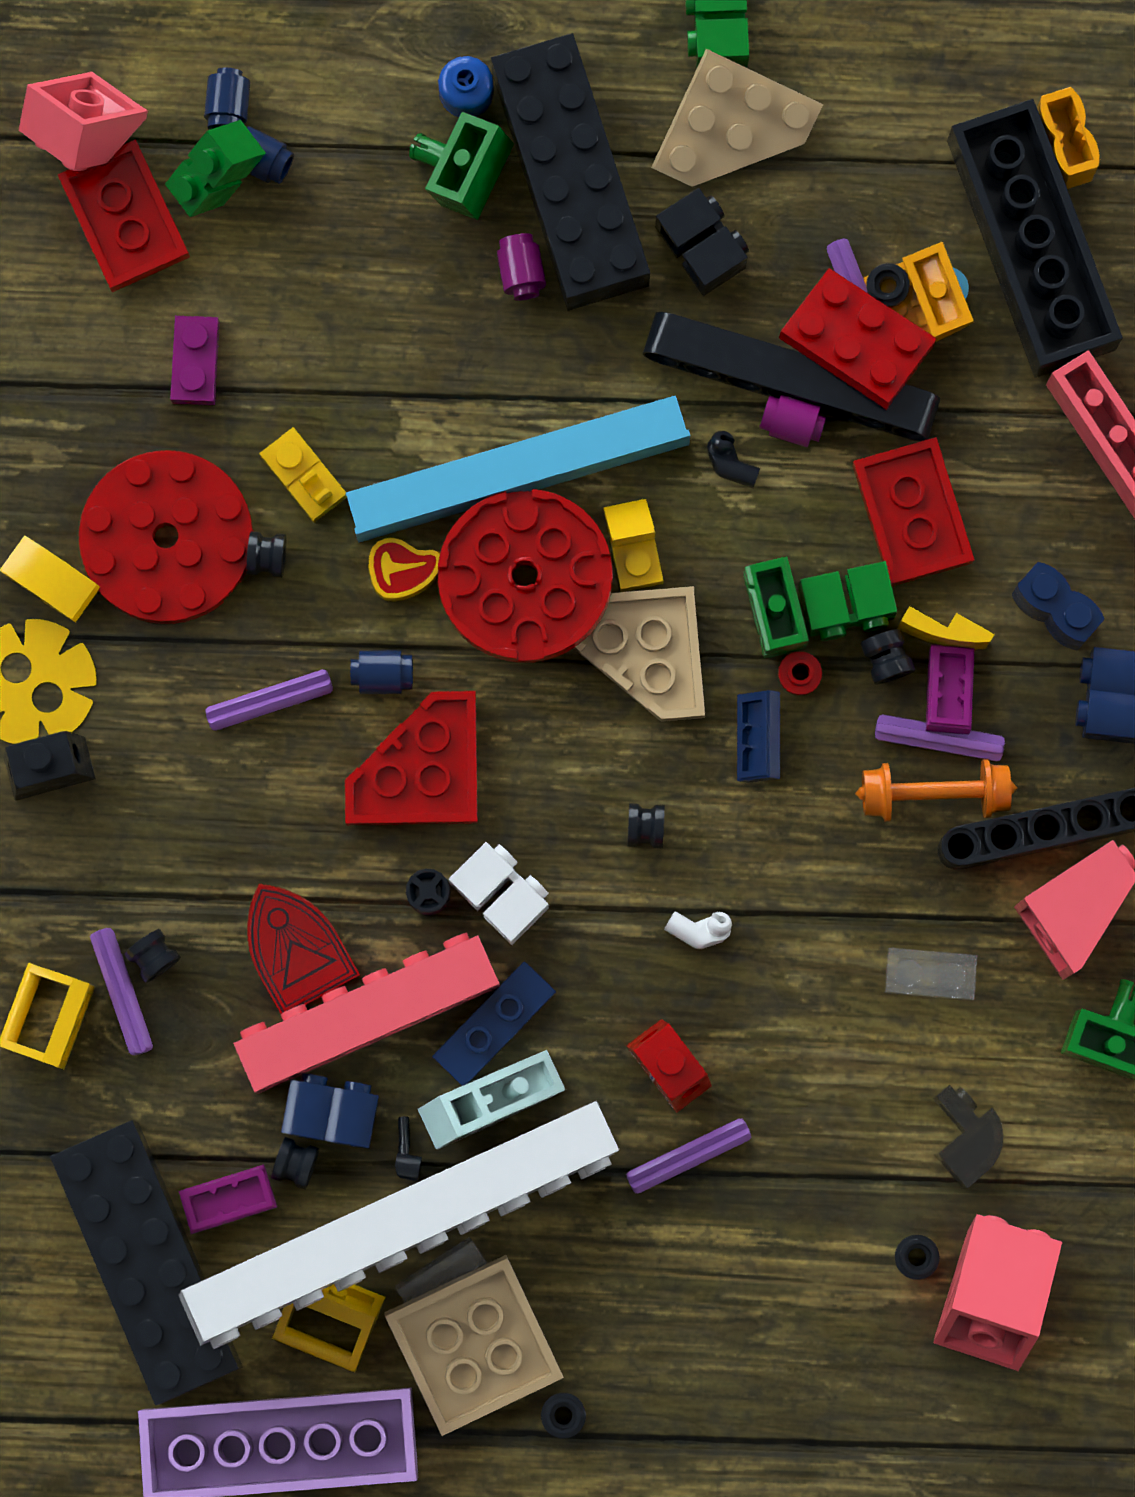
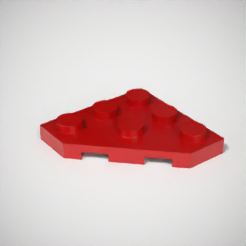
(421, 769)

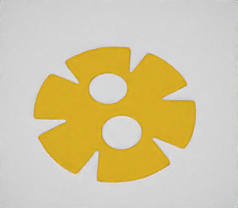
(67, 671)

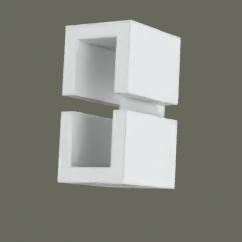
(485, 875)

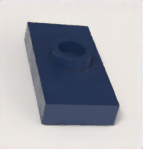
(758, 736)

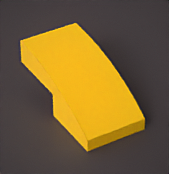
(50, 578)
(959, 633)

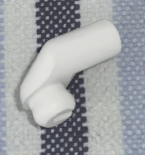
(701, 933)

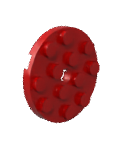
(139, 500)
(533, 619)

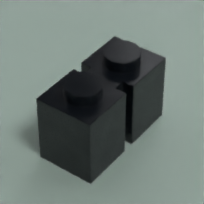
(709, 249)

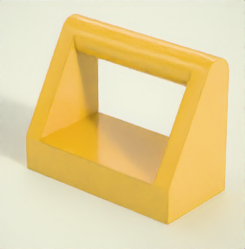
(67, 1022)
(353, 1306)

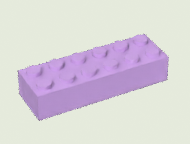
(278, 1444)

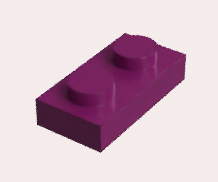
(194, 360)

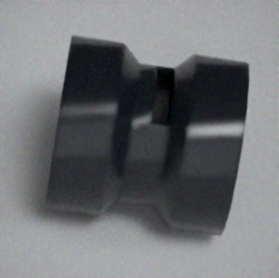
(887, 656)

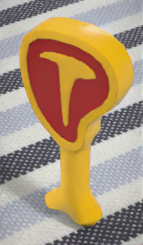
(400, 569)

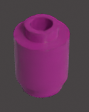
(521, 266)
(792, 420)

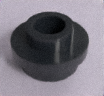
(885, 272)
(930, 1251)
(548, 1415)

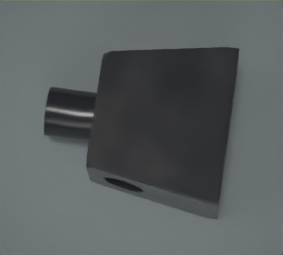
(48, 764)

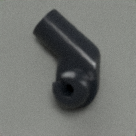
(726, 462)

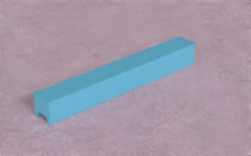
(518, 467)

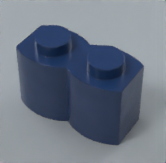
(1066, 613)
(1110, 696)
(330, 1112)

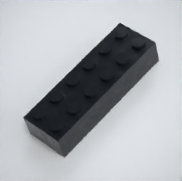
(570, 172)
(1033, 237)
(141, 1257)

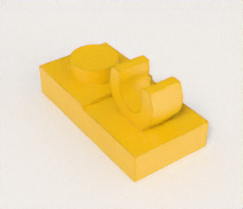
(303, 474)

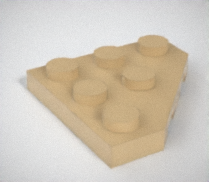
(731, 122)
(651, 650)

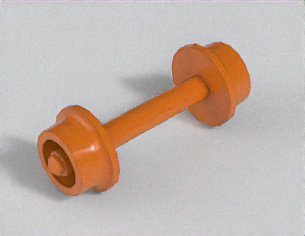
(993, 788)

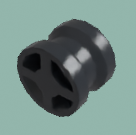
(266, 554)
(646, 826)
(423, 887)
(152, 955)
(295, 1163)

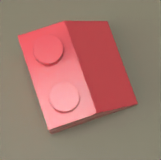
(79, 119)

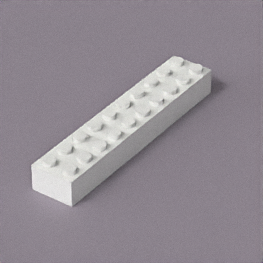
(397, 1223)

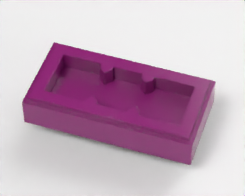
(950, 689)
(228, 1199)

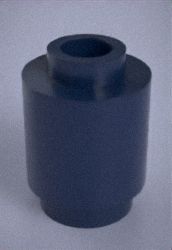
(226, 97)
(275, 162)
(382, 672)

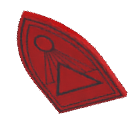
(295, 948)

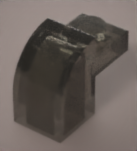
(980, 1138)

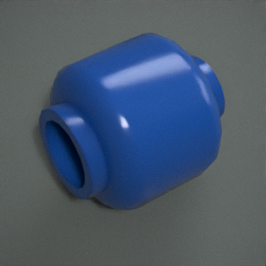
(478, 89)

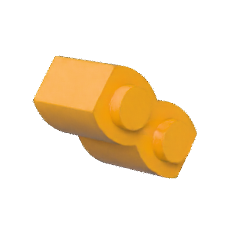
(1071, 142)

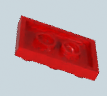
(124, 217)
(857, 338)
(913, 511)

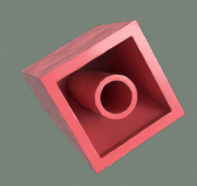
(1078, 905)
(998, 1292)

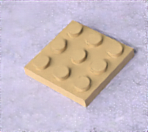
(473, 1345)

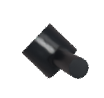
(406, 1165)

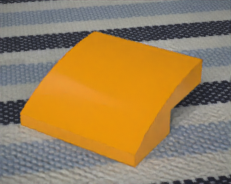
(934, 293)

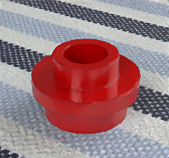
(795, 686)

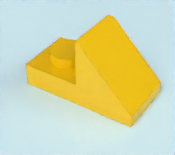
(633, 545)

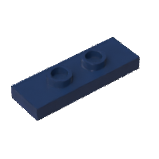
(494, 1024)

